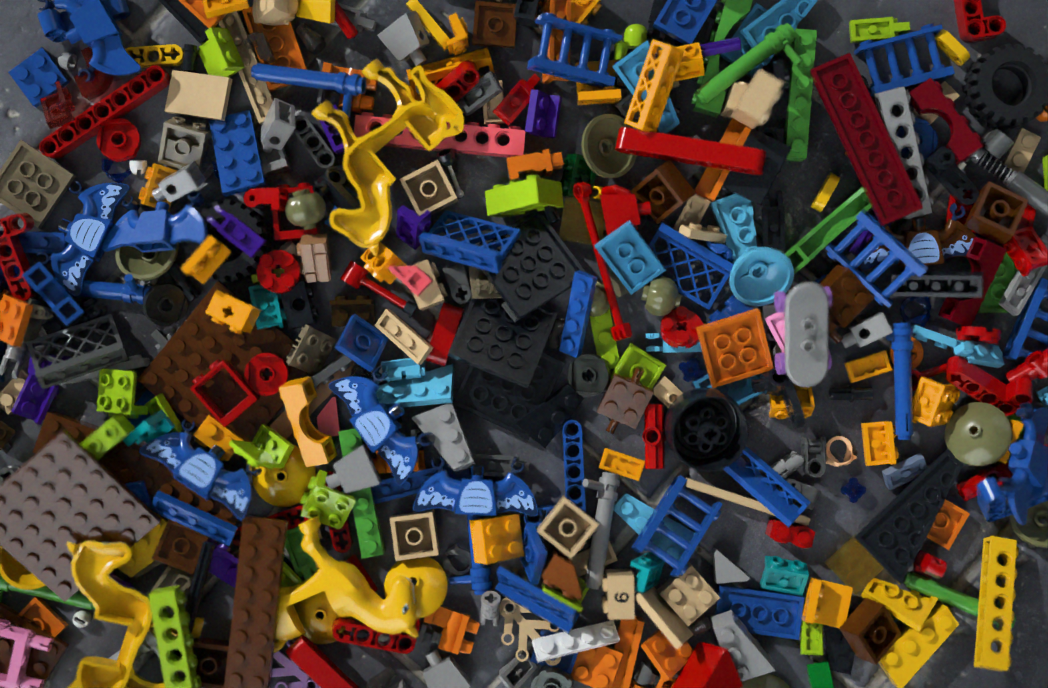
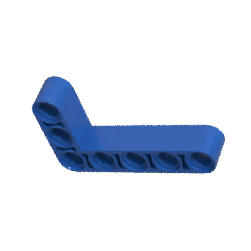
(570, 482)
(995, 502)

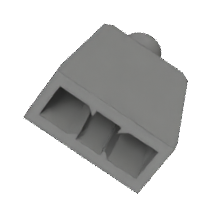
(406, 38)
(277, 126)
(179, 183)
(875, 326)
(354, 471)
(444, 672)

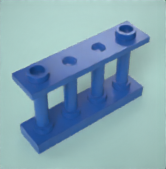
(561, 67)
(938, 72)
(881, 237)
(1022, 327)
(656, 525)

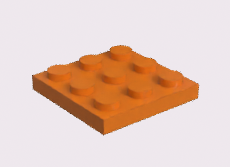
(735, 348)

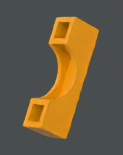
(314, 445)

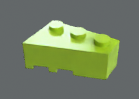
(523, 196)

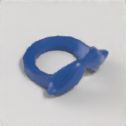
(726, 252)

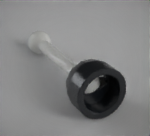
(446, 158)

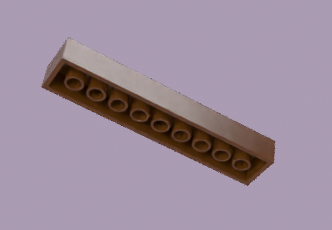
(131, 466)

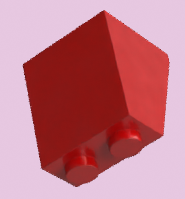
(709, 668)

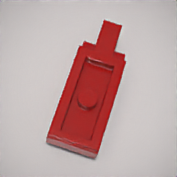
(516, 100)

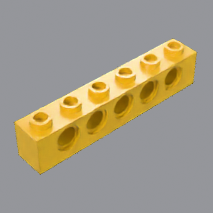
(988, 612)

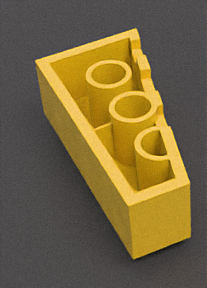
(916, 647)

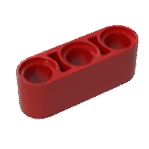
(457, 78)
(444, 333)

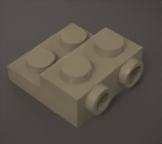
(183, 143)

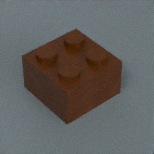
(665, 191)
(996, 213)
(848, 295)
(870, 631)
(211, 661)

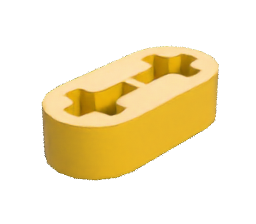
(952, 47)
(825, 192)

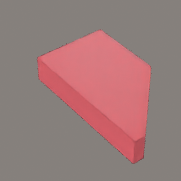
(412, 277)
(328, 418)

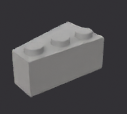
(448, 436)
(744, 649)

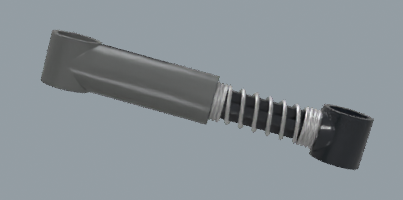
(1016, 182)

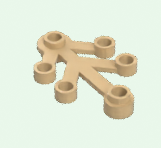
(526, 628)

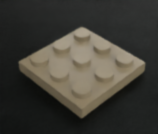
(32, 183)

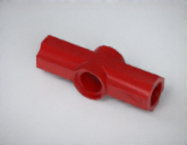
(1034, 367)
(654, 450)
(968, 488)

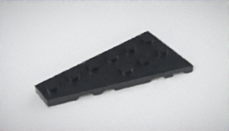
(905, 522)

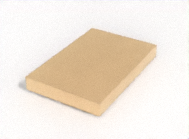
(198, 95)
(664, 617)

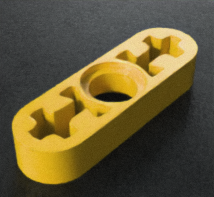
(429, 23)
(168, 49)

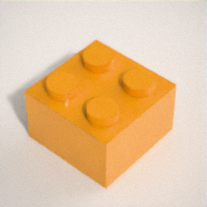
(496, 538)

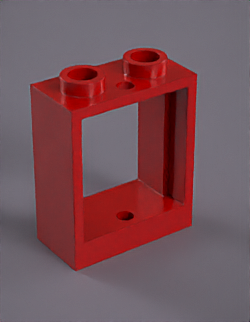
(291, 235)
(201, 380)

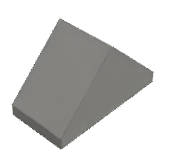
(724, 570)
(516, 672)

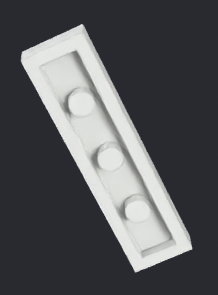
(576, 641)

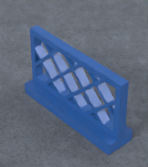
(464, 251)
(699, 253)
(536, 600)

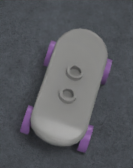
(806, 333)

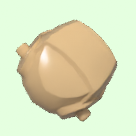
(274, 11)

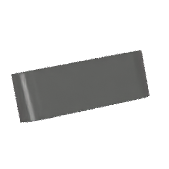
(311, 133)

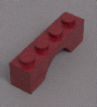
(930, 100)
(985, 258)

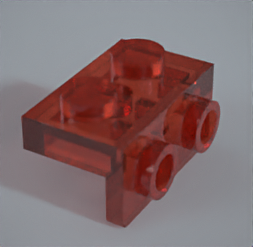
(58, 107)

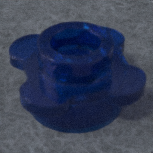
(693, 363)
(859, 490)

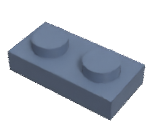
(904, 471)

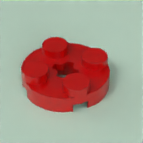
(111, 131)
(270, 262)
(680, 317)
(978, 333)
(257, 365)

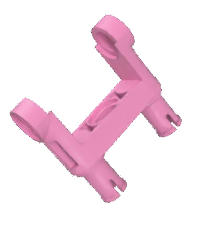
(24, 641)

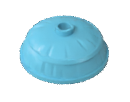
(759, 285)

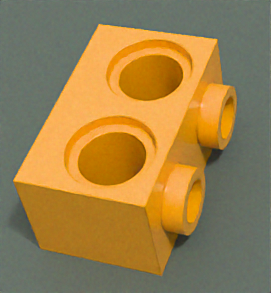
(379, 265)

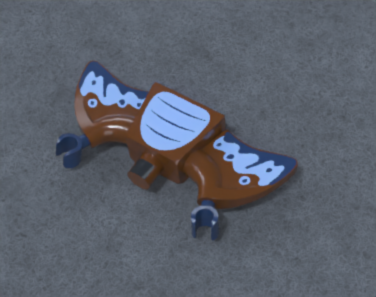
(927, 244)

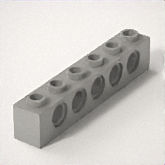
(884, 102)

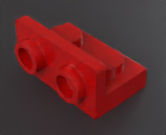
(1026, 250)

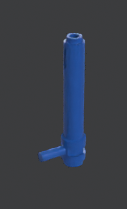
(341, 82)
(128, 292)
(902, 347)
(479, 573)

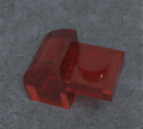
(96, 87)

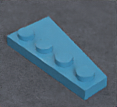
(780, 13)

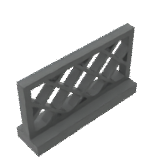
(80, 363)

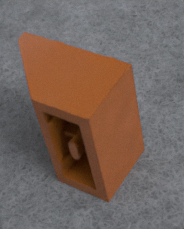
(561, 573)

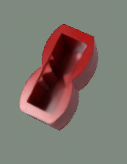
(796, 533)

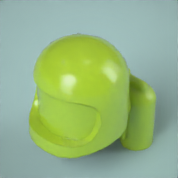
(633, 37)

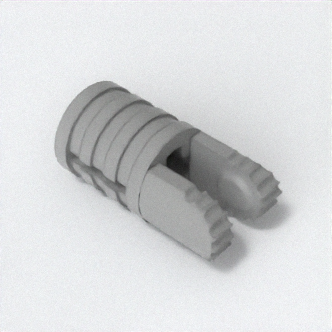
(16, 355)
(788, 464)
(490, 607)

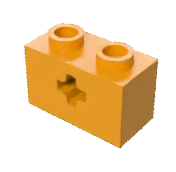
(224, 304)

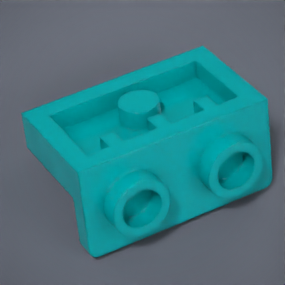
(270, 313)
(150, 429)
(650, 571)
(784, 575)

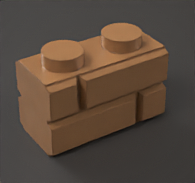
(315, 258)

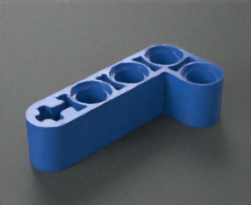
(57, 23)

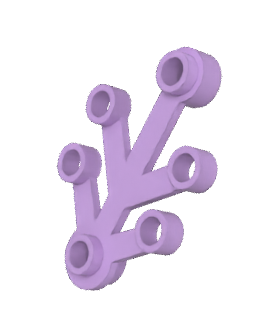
(290, 669)

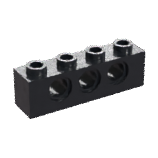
(942, 284)

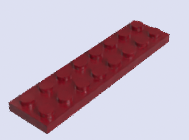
(865, 139)

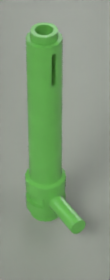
(772, 44)
(44, 592)
(945, 594)

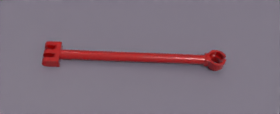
(620, 330)

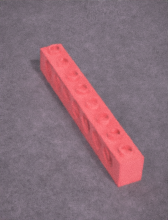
(515, 147)

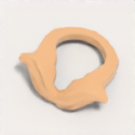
(849, 457)

